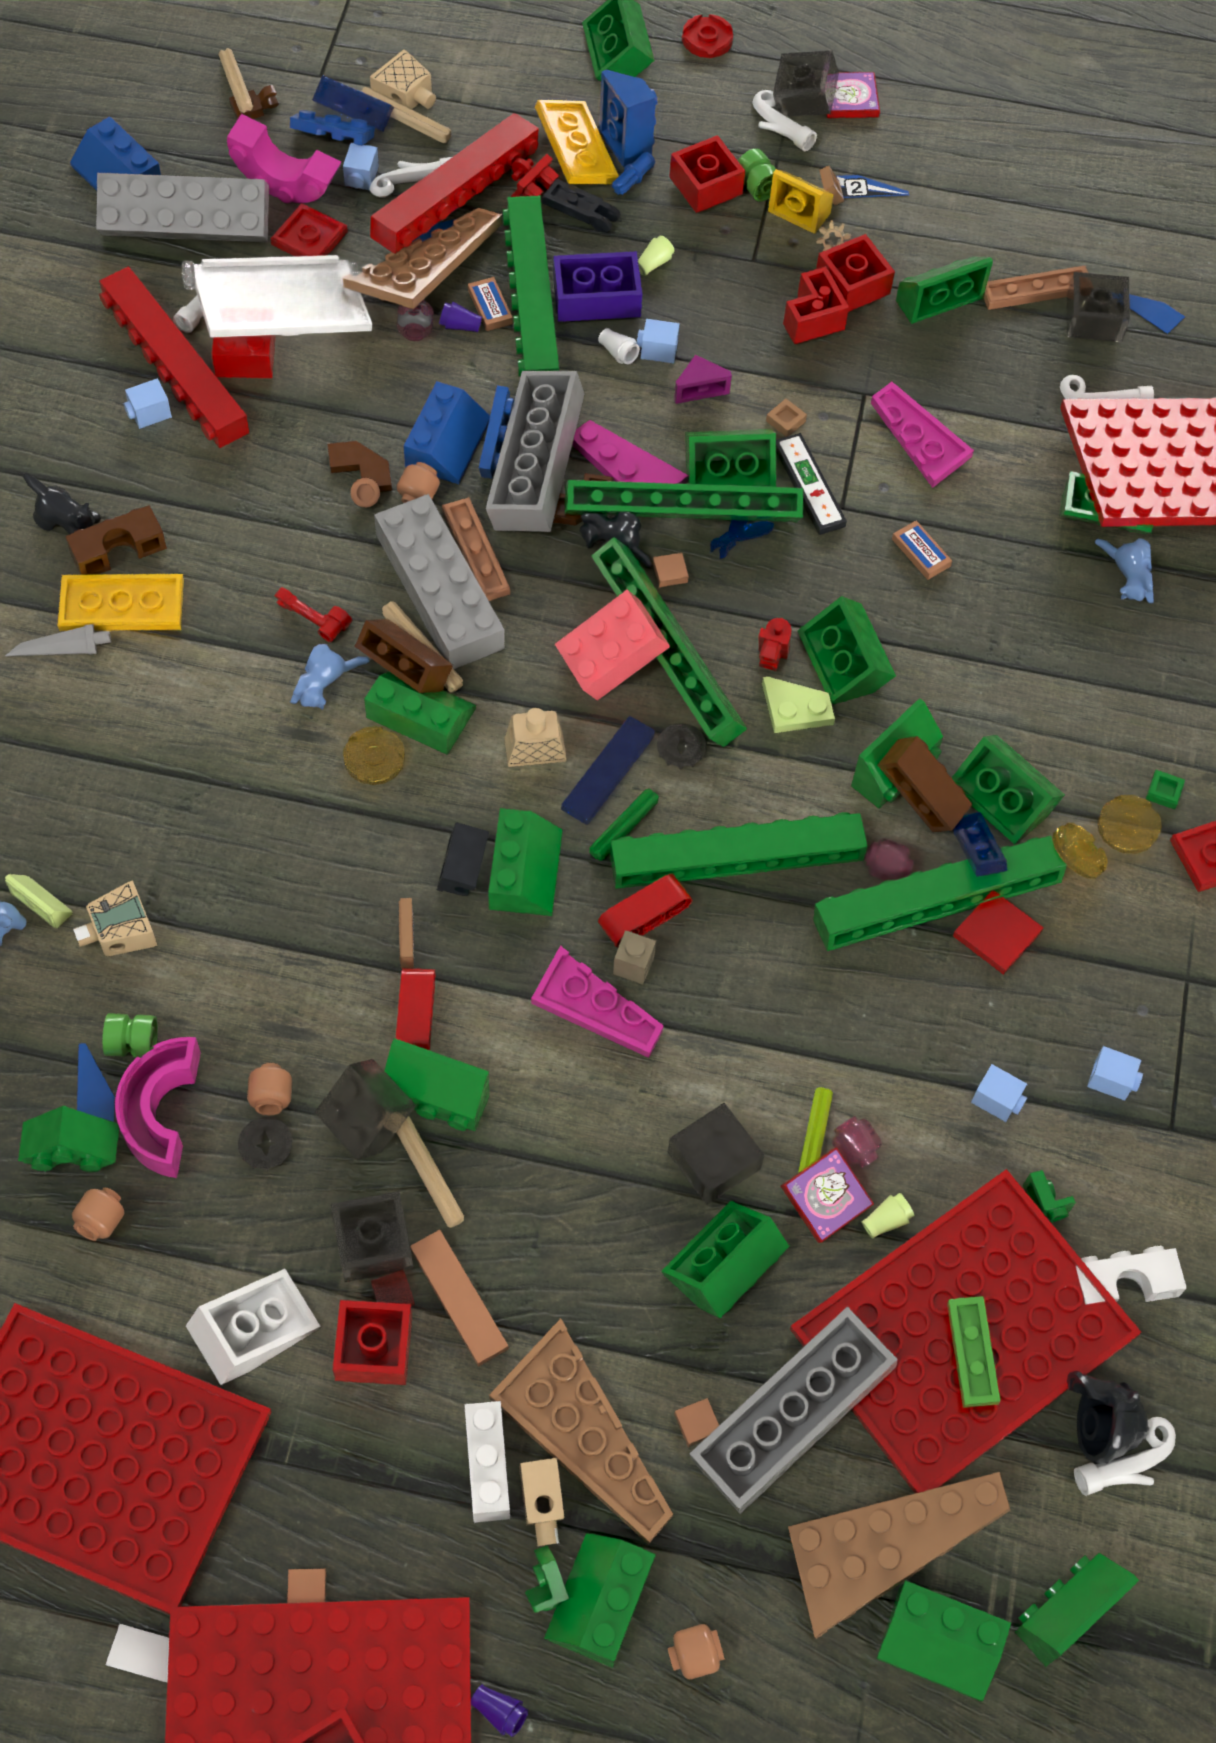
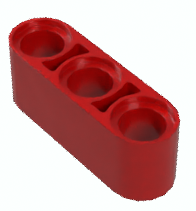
(645, 909)
(416, 1006)

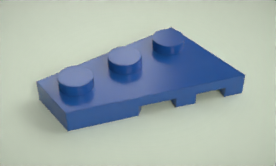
(340, 130)
(496, 431)

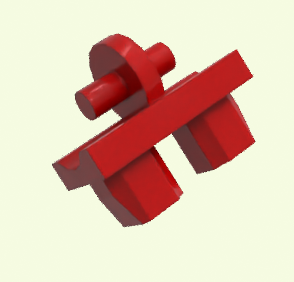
(530, 176)
(774, 643)

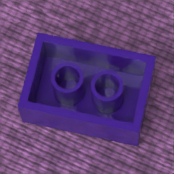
(597, 286)

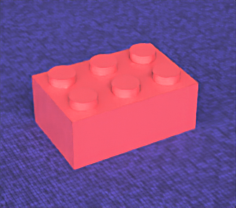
(612, 645)

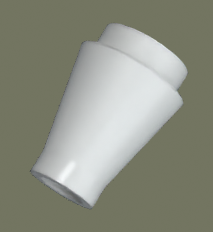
(621, 347)

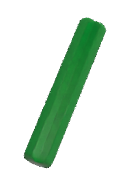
(624, 823)

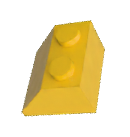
(799, 201)

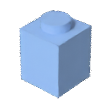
(360, 166)
(658, 340)
(147, 403)
(1115, 1073)
(1000, 1093)

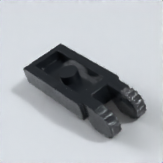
(581, 205)

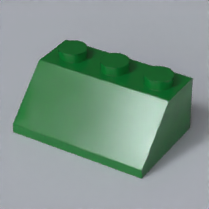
(618, 38)
(944, 288)
(731, 457)
(1078, 505)
(846, 651)
(426, 717)
(869, 778)
(1006, 788)
(524, 863)
(439, 1085)
(726, 1258)
(601, 1598)
(1073, 1606)
(943, 1640)

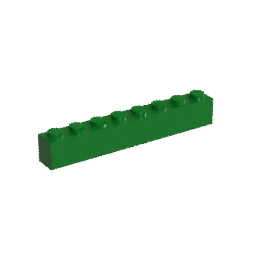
(531, 285)
(684, 500)
(681, 659)
(738, 849)
(934, 894)

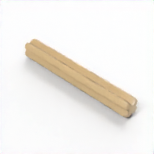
(235, 80)
(414, 119)
(397, 616)
(430, 1174)

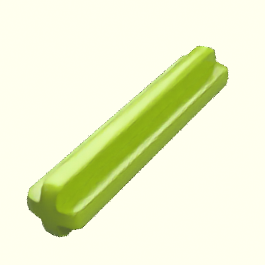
(816, 1127)

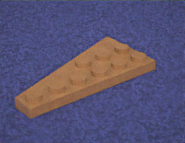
(423, 265)
(572, 1419)
(874, 1548)

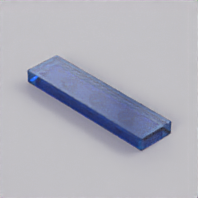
(608, 770)

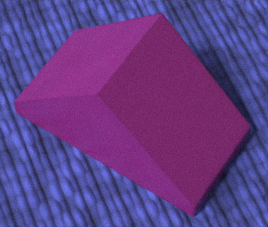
(702, 380)

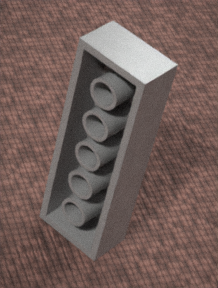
(182, 207)
(535, 451)
(439, 581)
(793, 1410)

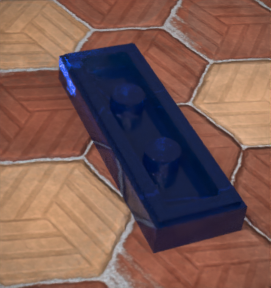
(352, 103)
(979, 845)

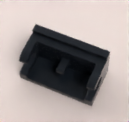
(462, 859)

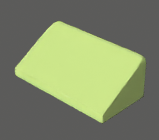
(38, 899)

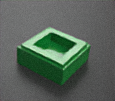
(1165, 789)

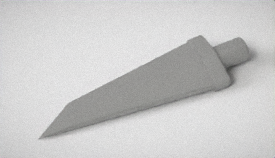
(74, 641)

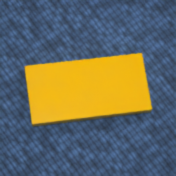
(576, 142)
(121, 602)

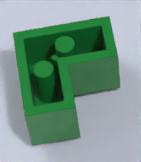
(68, 1137)

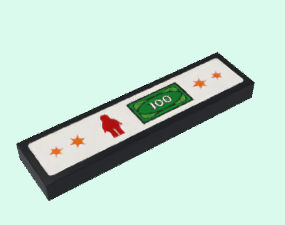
(806, 474)

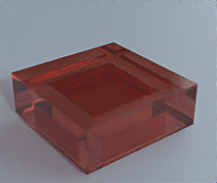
(393, 1289)

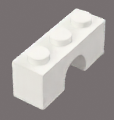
(1154, 1270)
(487, 1461)

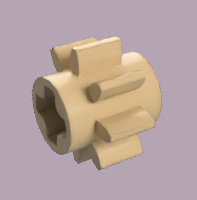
(838, 233)

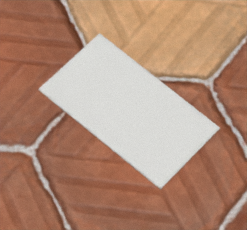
(140, 1653)

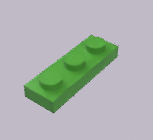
(973, 1352)

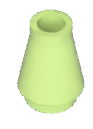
(657, 253)
(888, 1216)

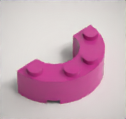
(287, 176)
(139, 1094)

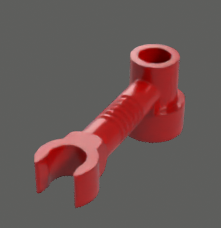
(330, 624)

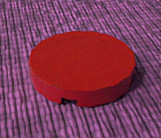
(707, 36)

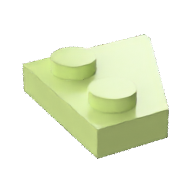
(796, 706)

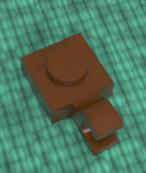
(262, 101)

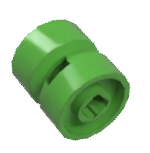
(757, 173)
(129, 1035)

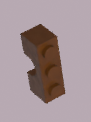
(134, 529)

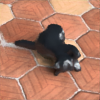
(56, 507)
(623, 527)

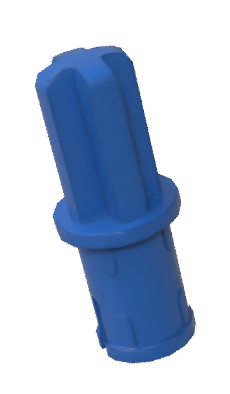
(633, 173)

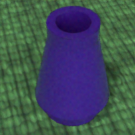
(459, 318)
(500, 1710)

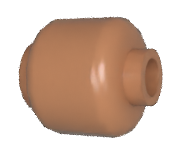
(418, 481)
(269, 1089)
(97, 1213)
(696, 1651)

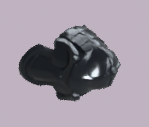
(1107, 1417)

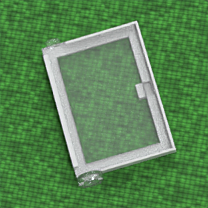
(276, 295)

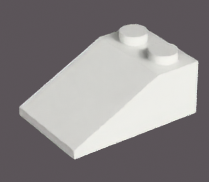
(251, 1325)

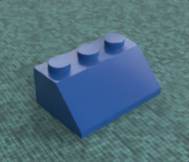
(627, 115)
(111, 150)
(446, 432)

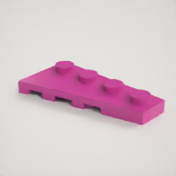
(923, 437)
(622, 459)
(584, 999)

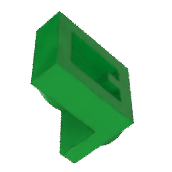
(1043, 1195)
(551, 1586)

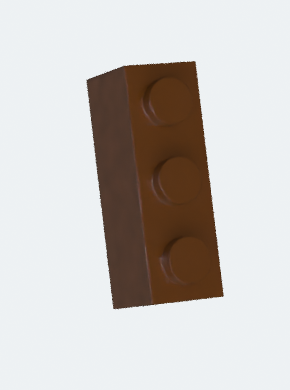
(404, 655)
(925, 784)

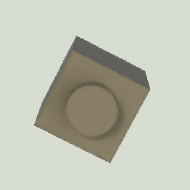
(634, 957)

